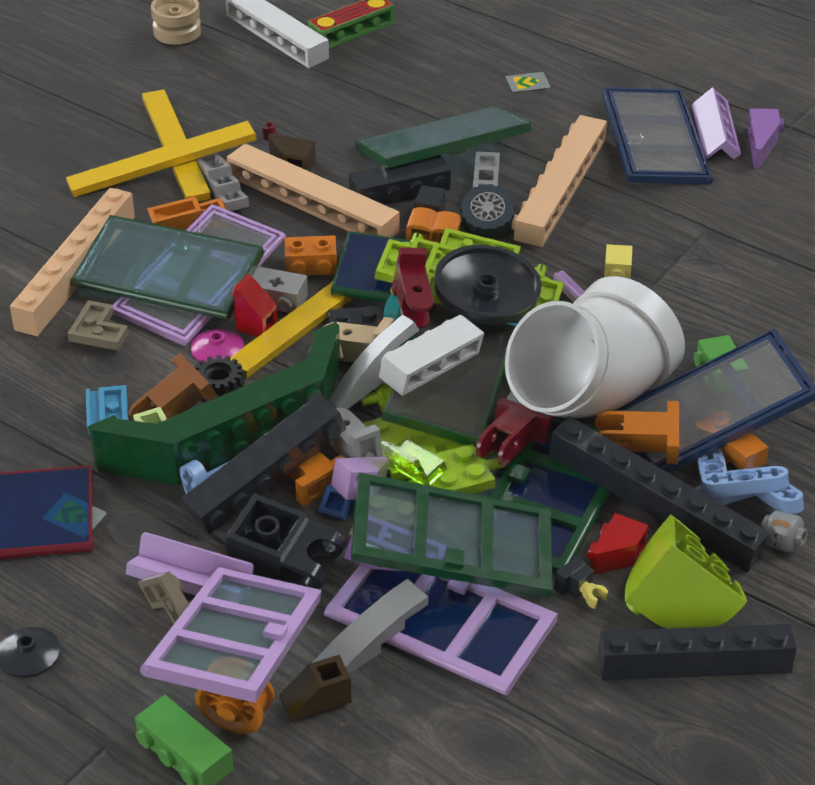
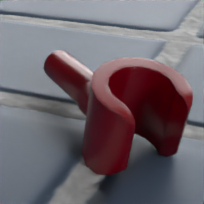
(269, 130)

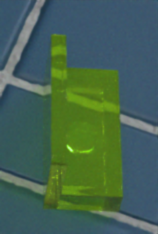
(414, 461)

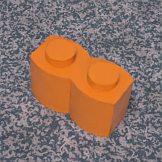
(431, 224)

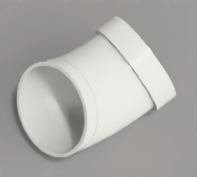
(593, 351)

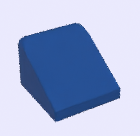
(335, 504)

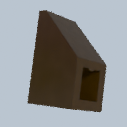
(293, 150)
(317, 689)

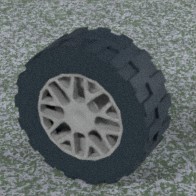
(498, 208)

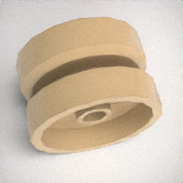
(176, 21)

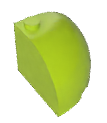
(680, 582)

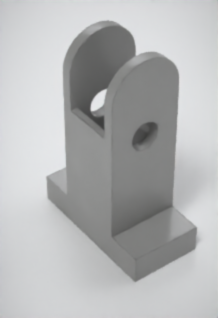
(357, 438)

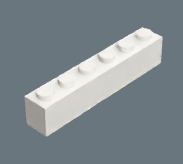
(280, 30)

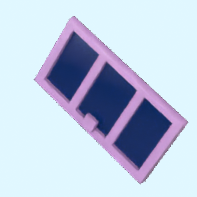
(463, 627)

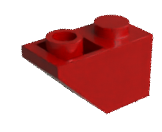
(253, 307)
(618, 544)

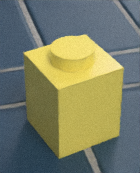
(618, 261)

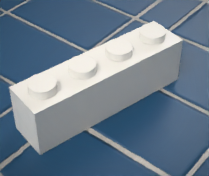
(430, 354)

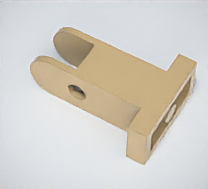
(360, 338)

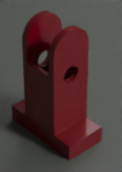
(413, 285)
(513, 431)

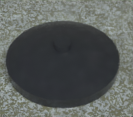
(487, 284)

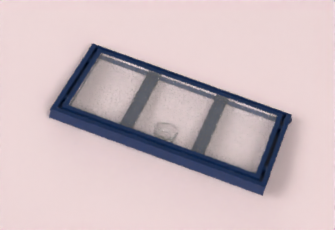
(655, 136)
(728, 397)

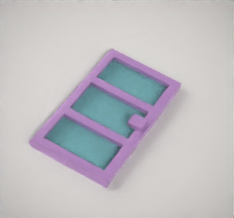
(233, 634)

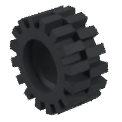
(226, 369)

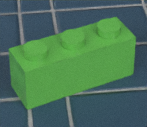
(183, 743)

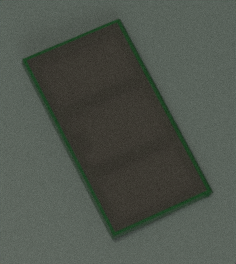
(461, 399)

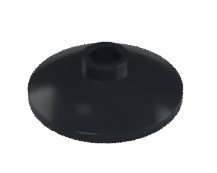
(29, 652)

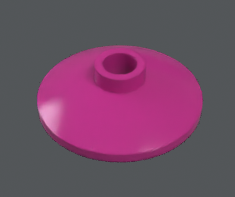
(216, 342)

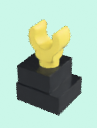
(577, 580)

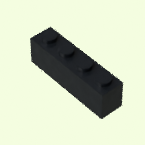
(401, 181)

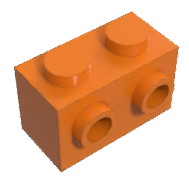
(311, 255)

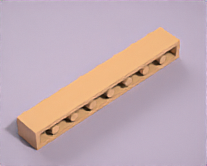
(559, 181)
(312, 193)
(52, 284)

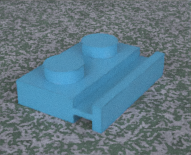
(106, 403)

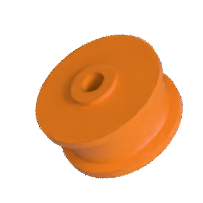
(234, 713)

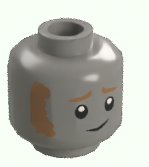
(785, 531)

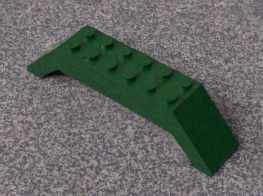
(220, 427)

